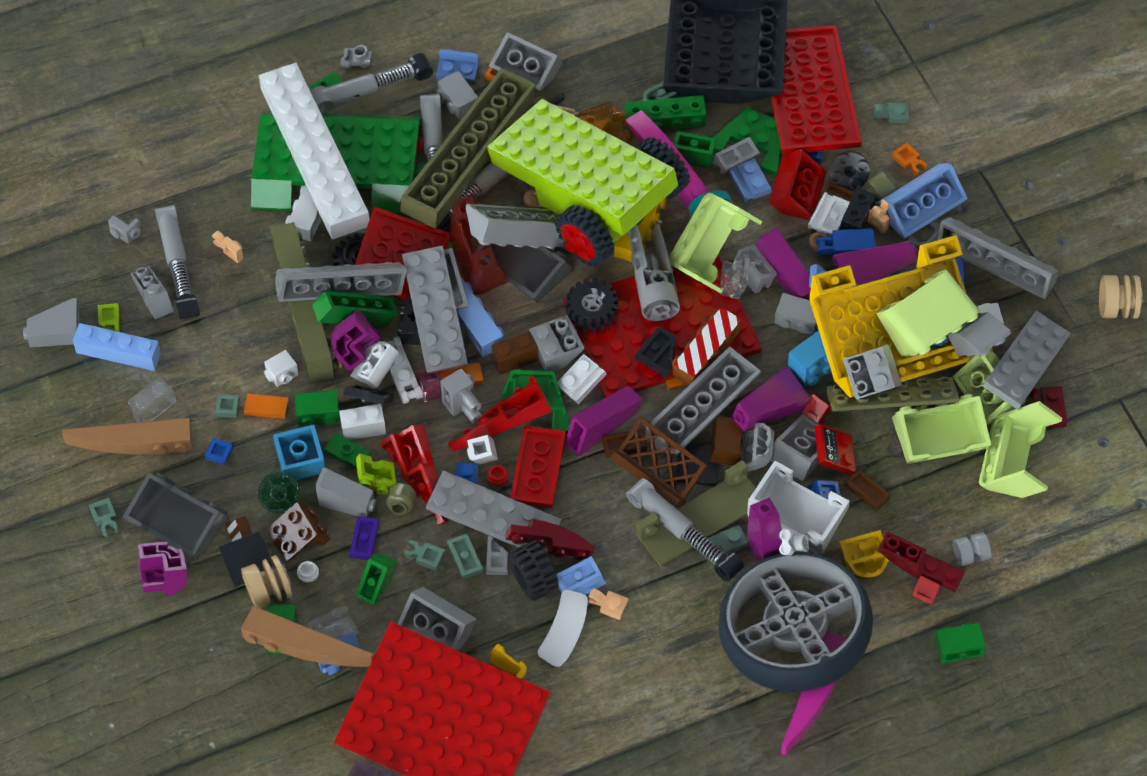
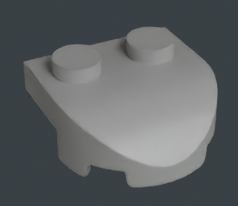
(757, 446)

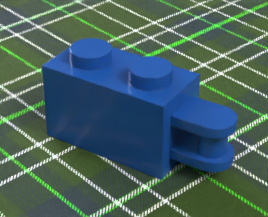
(845, 241)

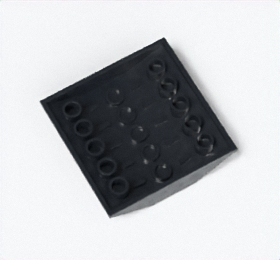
(726, 49)

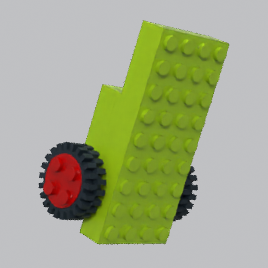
(588, 176)

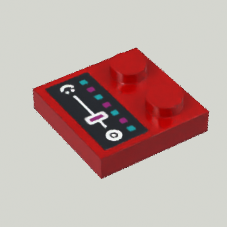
(835, 449)

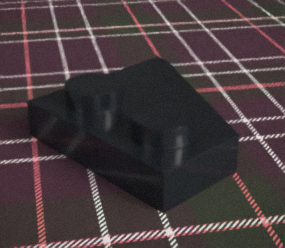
(658, 352)

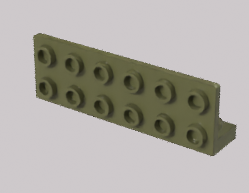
(910, 393)
(708, 512)

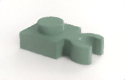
(104, 515)
(427, 556)

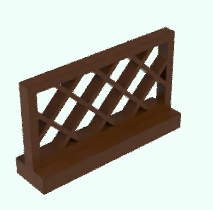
(639, 471)

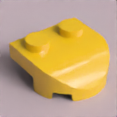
(862, 554)

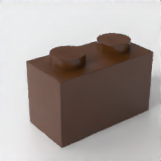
(514, 353)
(726, 441)

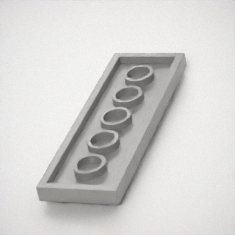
(435, 310)
(1026, 360)
(482, 507)

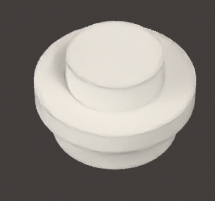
(307, 571)

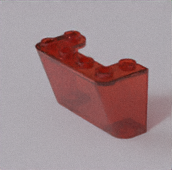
(480, 277)

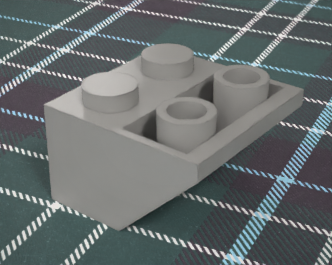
(979, 335)
(556, 343)
(872, 372)

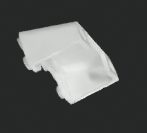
(801, 508)

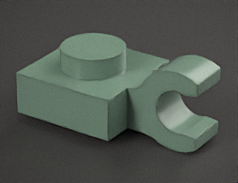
(895, 112)

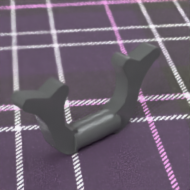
(934, 237)

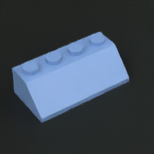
(924, 199)

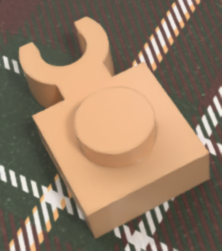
(230, 248)

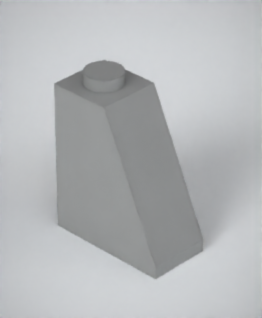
(54, 325)
(344, 494)

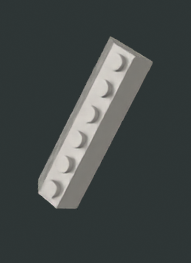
(513, 226)
(1000, 258)
(367, 279)
(704, 399)

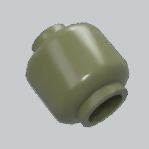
(881, 184)
(401, 498)

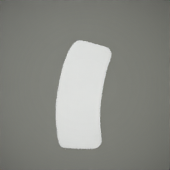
(565, 628)

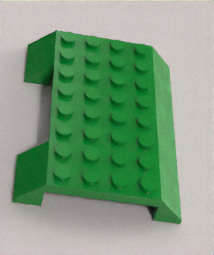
(373, 147)

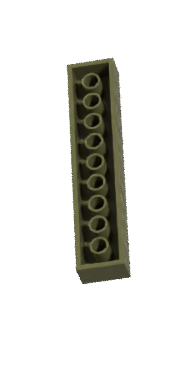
(466, 148)

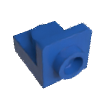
(824, 487)

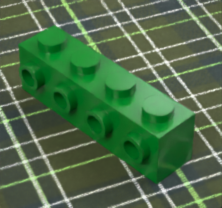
(671, 112)
(336, 306)

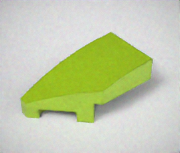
(109, 316)

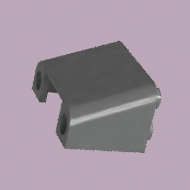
(529, 268)
(175, 515)

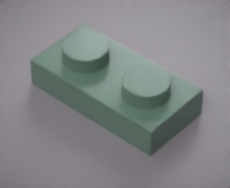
(730, 540)
(465, 556)

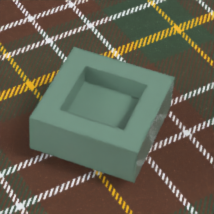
(227, 406)

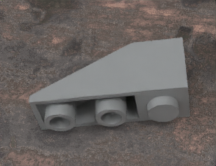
(152, 292)

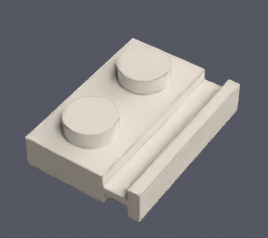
(828, 214)
(581, 379)

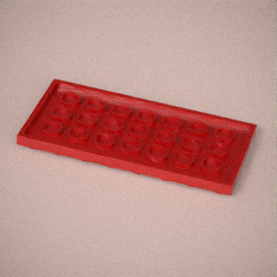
(816, 94)

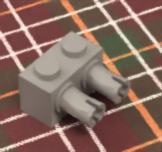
(459, 395)

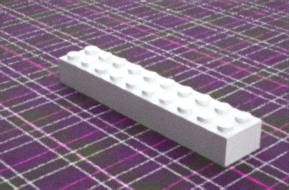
(314, 151)

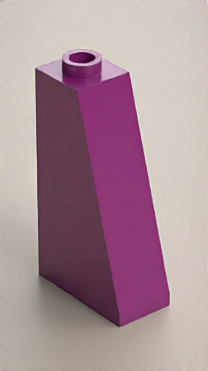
(877, 262)
(789, 269)
(772, 401)
(601, 419)
(764, 530)

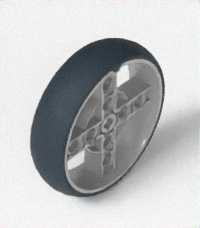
(795, 622)

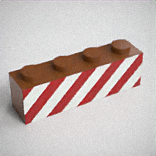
(707, 345)

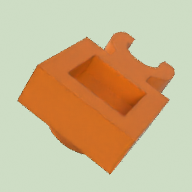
(908, 157)

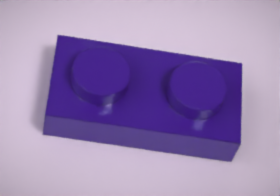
(364, 538)

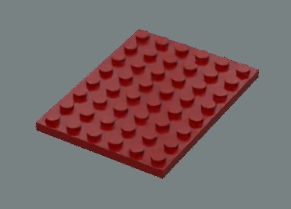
(617, 345)
(440, 711)

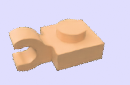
(879, 218)
(611, 604)

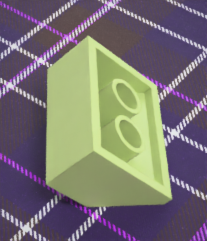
(971, 379)

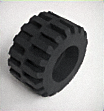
(533, 570)

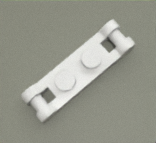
(403, 374)

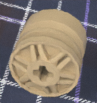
(1121, 296)
(267, 582)

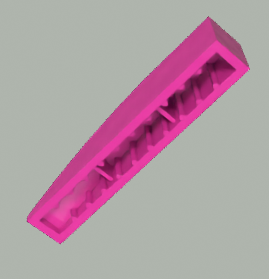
(644, 127)
(810, 702)

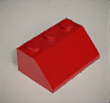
(797, 185)

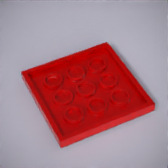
(394, 235)

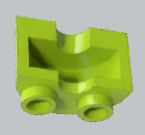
(375, 475)

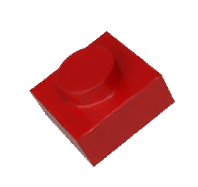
(817, 408)
(926, 589)

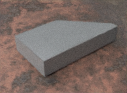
(497, 558)

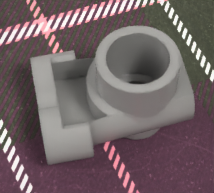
(357, 56)

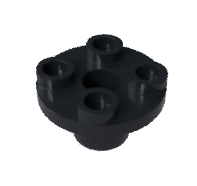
(849, 170)

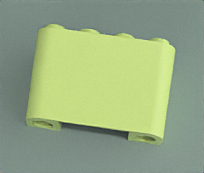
(928, 315)
(942, 430)

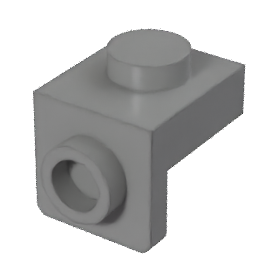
(123, 231)

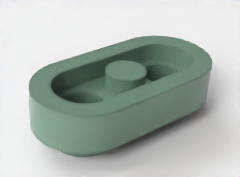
(658, 92)

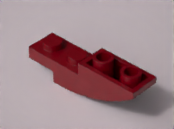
(558, 539)
(916, 562)

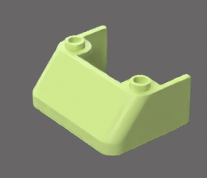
(706, 236)
(1009, 450)

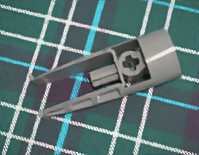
(657, 283)

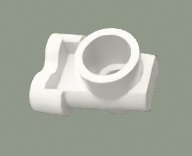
(793, 543)

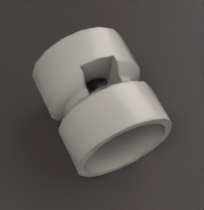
(971, 549)

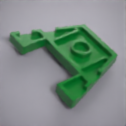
(762, 132)
(549, 386)

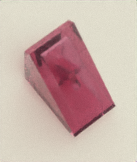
(430, 385)

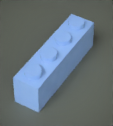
(478, 323)
(117, 347)

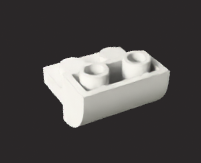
(378, 362)

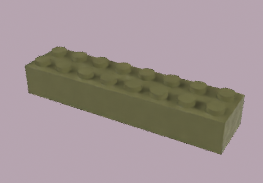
(311, 334)

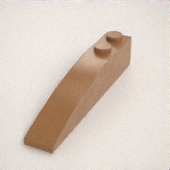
(134, 438)
(299, 641)

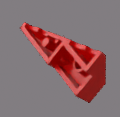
(520, 408)
(414, 458)

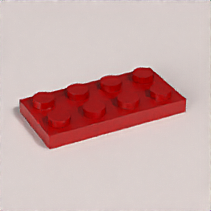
(538, 466)

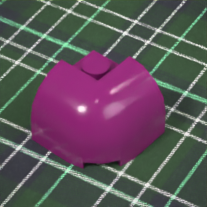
(352, 338)
(161, 568)

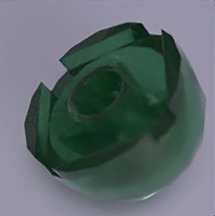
(278, 492)

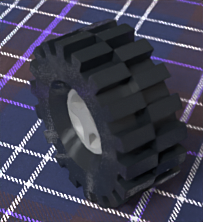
(591, 295)

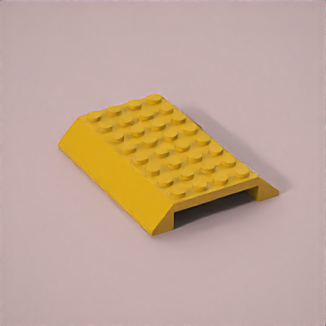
(850, 321)

